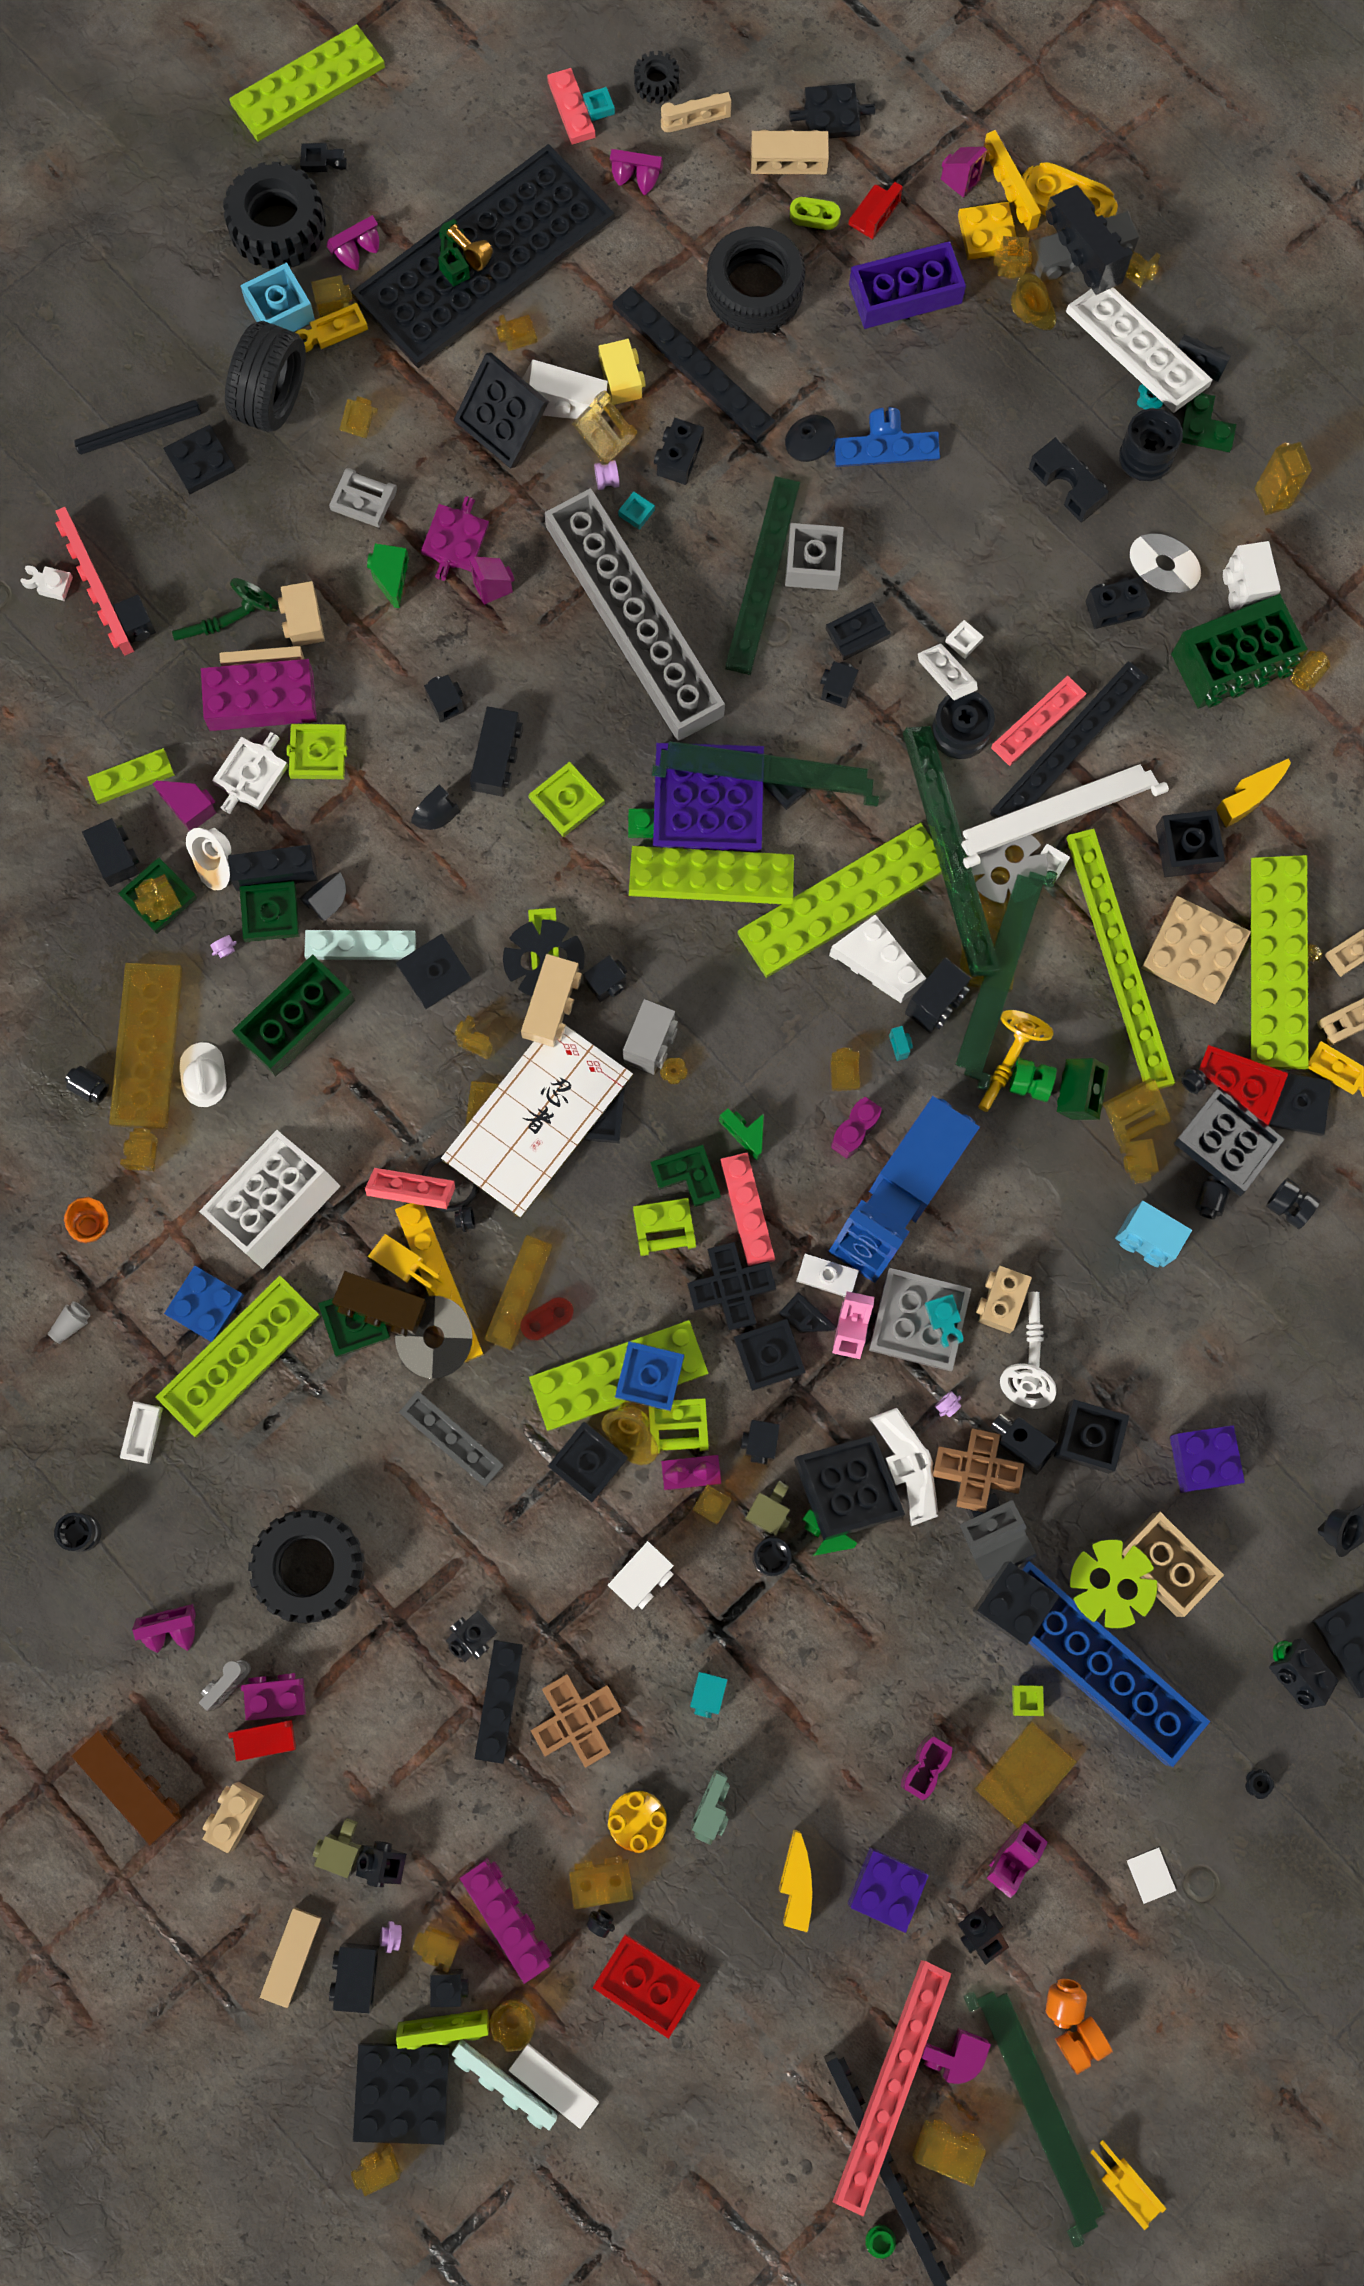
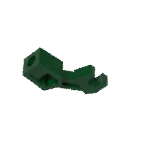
(458, 270)

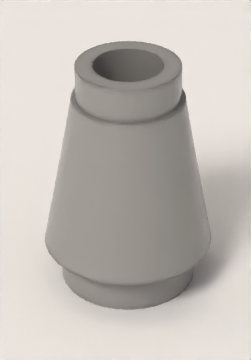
(69, 1322)

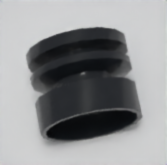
(1150, 444)

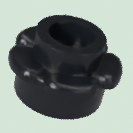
(1194, 1080)
(465, 1218)
(1266, 1787)
(600, 1923)

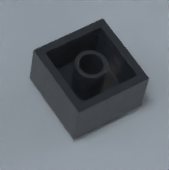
(1190, 843)
(937, 995)
(1091, 1436)
(1015, 1603)

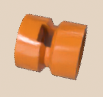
(1084, 2045)

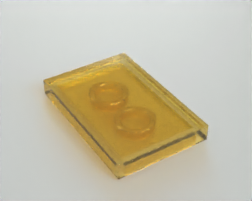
(1025, 1775)

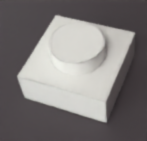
(964, 639)
(1055, 859)

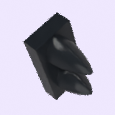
(1209, 359)

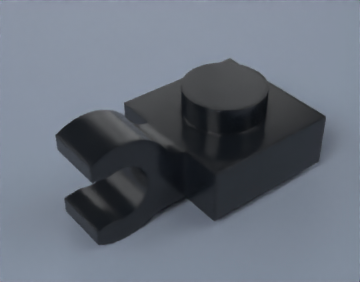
(317, 157)

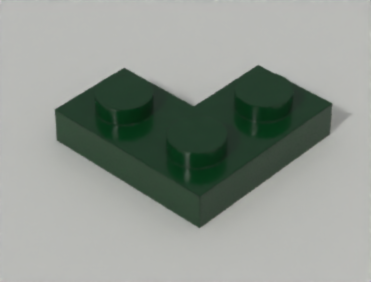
(1204, 431)
(689, 1167)

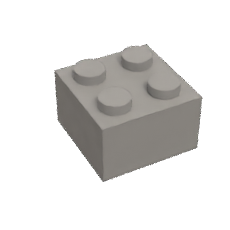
(814, 556)
(649, 1036)

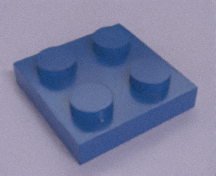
(204, 1304)
(649, 1376)

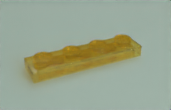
(518, 1292)

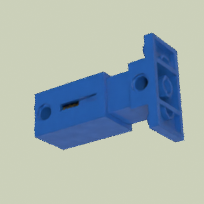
(904, 1188)

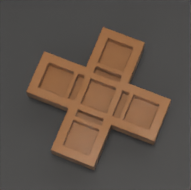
(978, 1470)
(576, 1720)

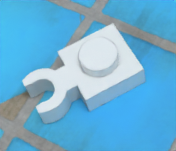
(50, 583)

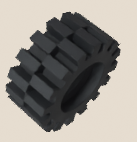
(656, 64)

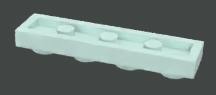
(359, 944)
(514, 2094)

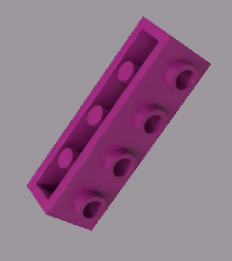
(505, 1919)

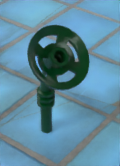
(252, 599)

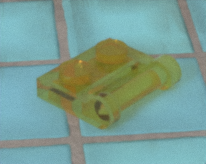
(599, 433)
(1133, 1105)

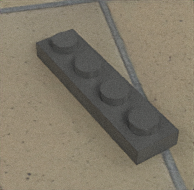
(451, 1439)

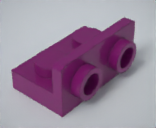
(274, 1698)

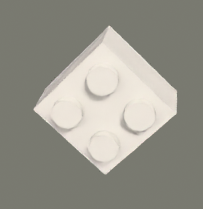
(1251, 575)
(641, 1576)

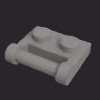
(361, 504)
(217, 1692)

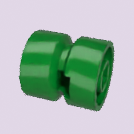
(1032, 1079)

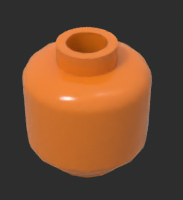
(1066, 2003)

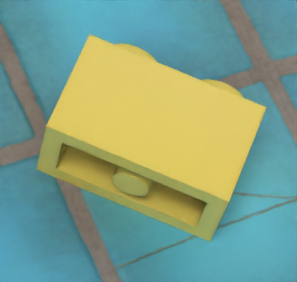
(620, 370)

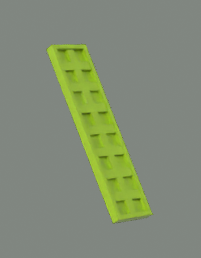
(842, 900)
(1279, 962)

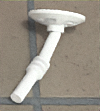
(1032, 1376)

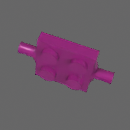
(454, 537)

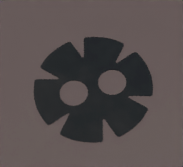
(530, 941)

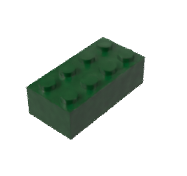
(294, 1015)

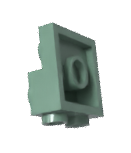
(710, 1816)

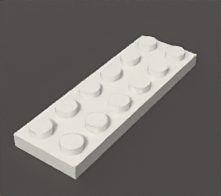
(1140, 347)

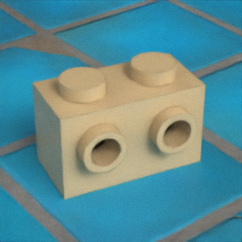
(302, 614)
(1003, 1299)
(232, 1817)

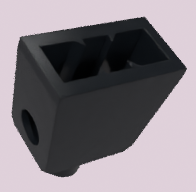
(1033, 1451)

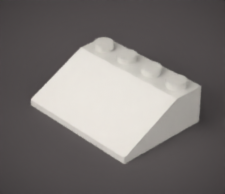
(270, 1198)

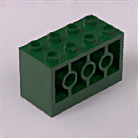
(1239, 652)

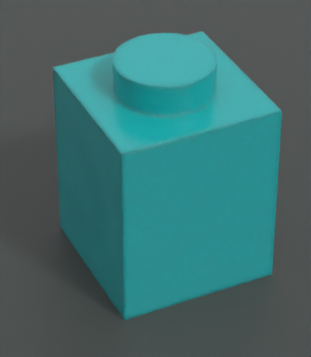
(708, 1694)

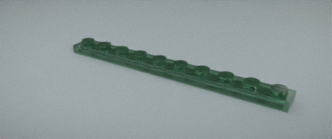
(950, 853)

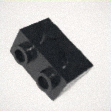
(1305, 1675)

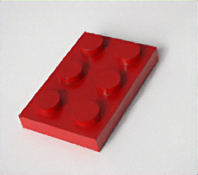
(646, 1985)

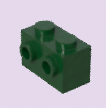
(1082, 1089)

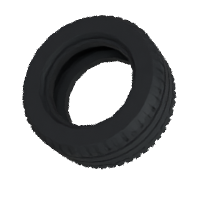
(761, 246)
(265, 376)

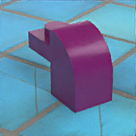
(1015, 1858)
(964, 2059)

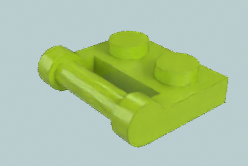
(661, 1218)
(683, 1415)

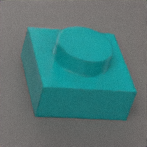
(599, 104)
(636, 510)
(900, 1042)

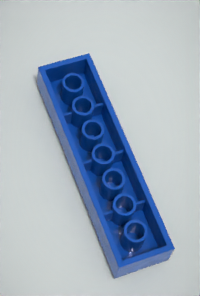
(1115, 1678)

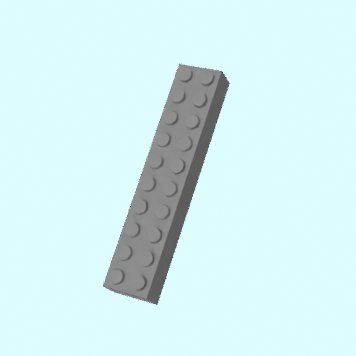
(634, 615)

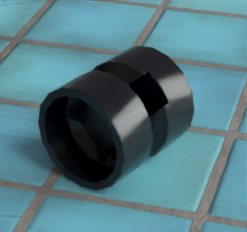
(1284, 1198)
(77, 1532)
(771, 1557)

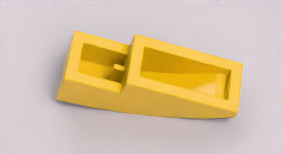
(1251, 793)
(797, 1883)

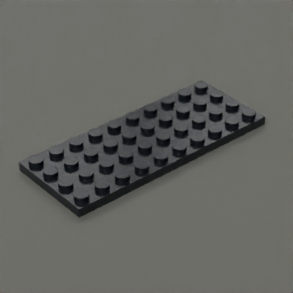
(528, 220)

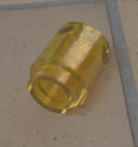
(1310, 670)

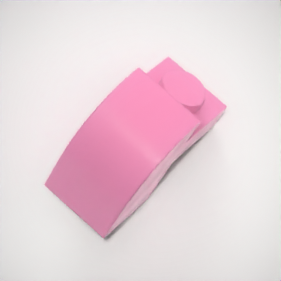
(853, 1325)

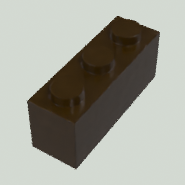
(379, 1304)

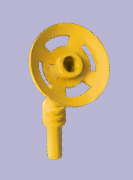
(1023, 1033)

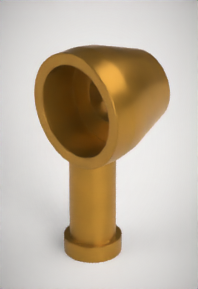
(476, 253)

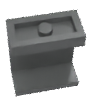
(998, 1538)

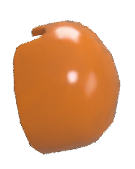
(86, 1220)

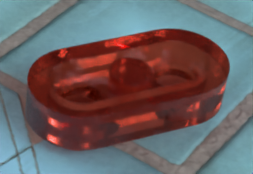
(545, 1317)

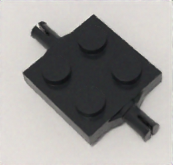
(832, 110)

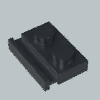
(858, 630)

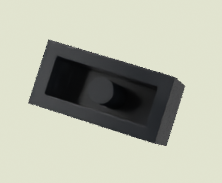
(111, 852)
(355, 1977)

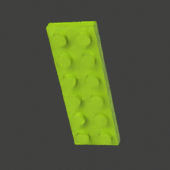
(307, 82)
(711, 875)
(237, 1357)
(590, 1383)

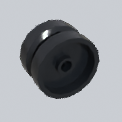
(963, 725)

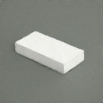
(141, 1432)

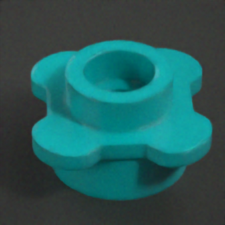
(1146, 402)

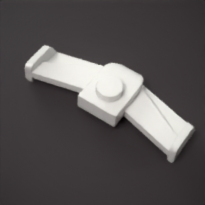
(909, 1464)

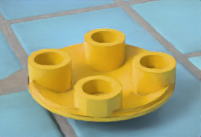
(637, 1821)

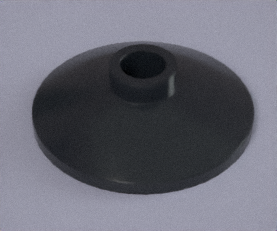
(810, 446)

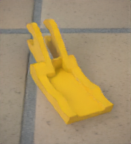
(401, 1261)
(1130, 2189)

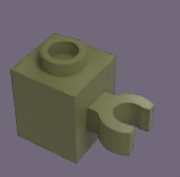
(768, 1512)
(338, 1853)

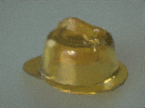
(1032, 302)
(630, 1433)

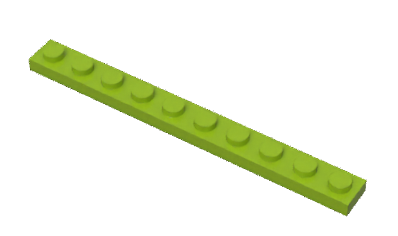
(1119, 958)

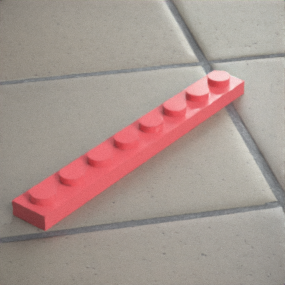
(891, 2088)

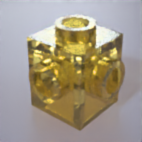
(1013, 257)
(156, 898)

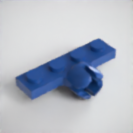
(886, 443)

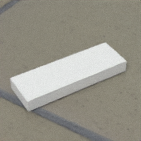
(947, 671)
(554, 2086)

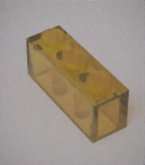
(1283, 478)

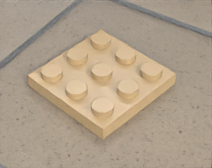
(1196, 950)

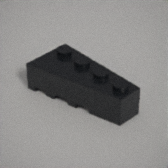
(1088, 239)

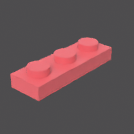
(571, 106)
(410, 1188)

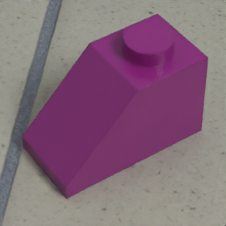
(963, 169)
(491, 578)
(187, 802)

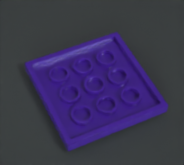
(708, 809)

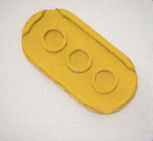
(1052, 179)

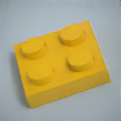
(984, 228)

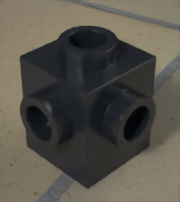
(470, 1637)
(380, 1864)
(983, 1935)

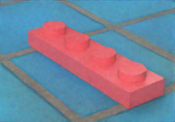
(1038, 720)
(747, 1209)

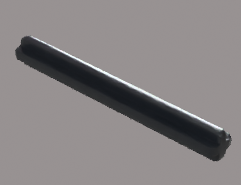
(137, 427)

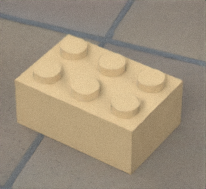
(1178, 1565)

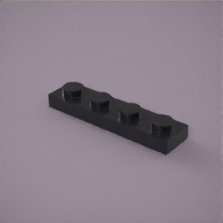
(498, 1701)

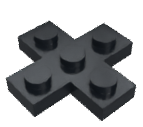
(731, 1286)

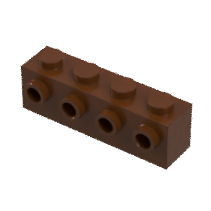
(127, 1786)

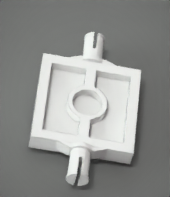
(250, 773)

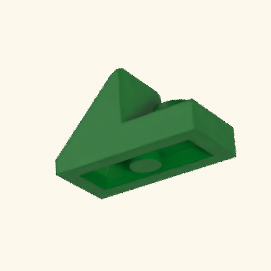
(748, 1137)
(828, 1546)

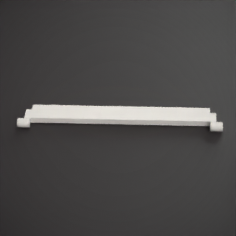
(1057, 810)

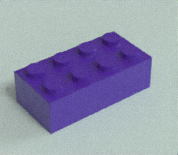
(907, 285)

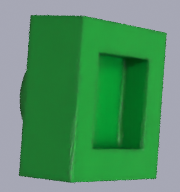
(640, 823)

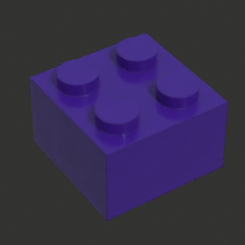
(1207, 1459)
(887, 1890)

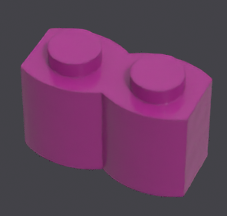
(859, 1124)
(930, 1760)

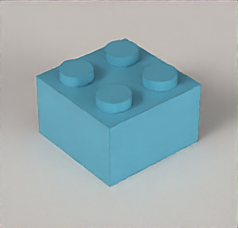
(278, 299)
(1152, 1235)

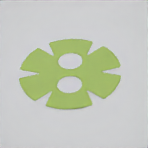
(1130, 1567)

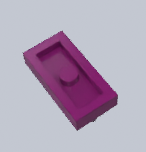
(647, 168)
(344, 243)
(691, 1472)
(177, 1622)

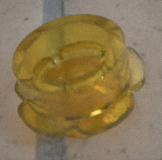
(673, 1063)

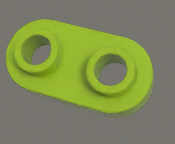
(814, 212)

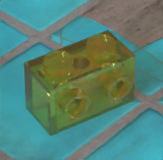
(601, 1882)
(949, 2152)

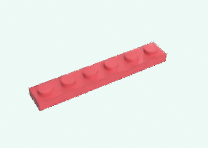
(96, 591)

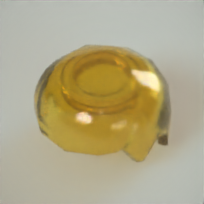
(512, 2025)

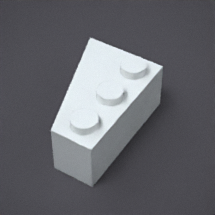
(565, 390)
(879, 958)

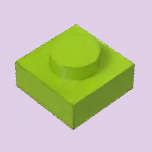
(1028, 1700)

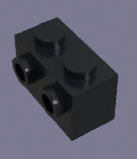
(679, 450)
(1117, 602)

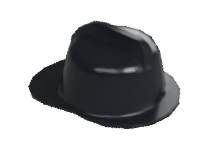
(1344, 1529)

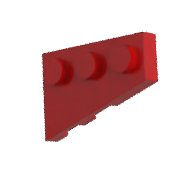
(1245, 1080)

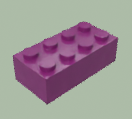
(258, 695)

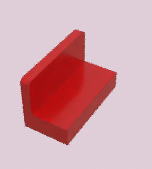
(876, 209)
(263, 1740)

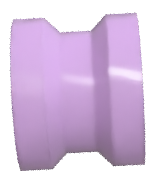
(606, 475)

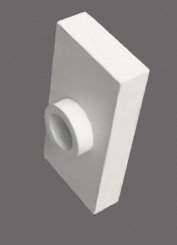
(827, 1275)

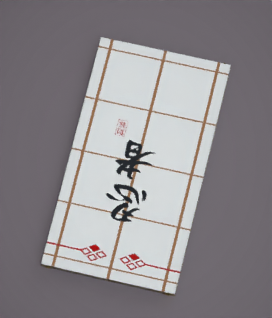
(536, 1119)

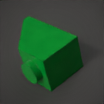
(389, 570)

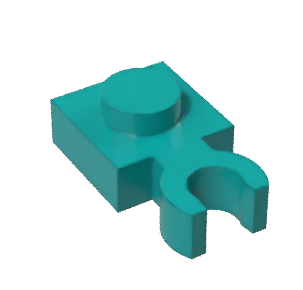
(943, 1316)

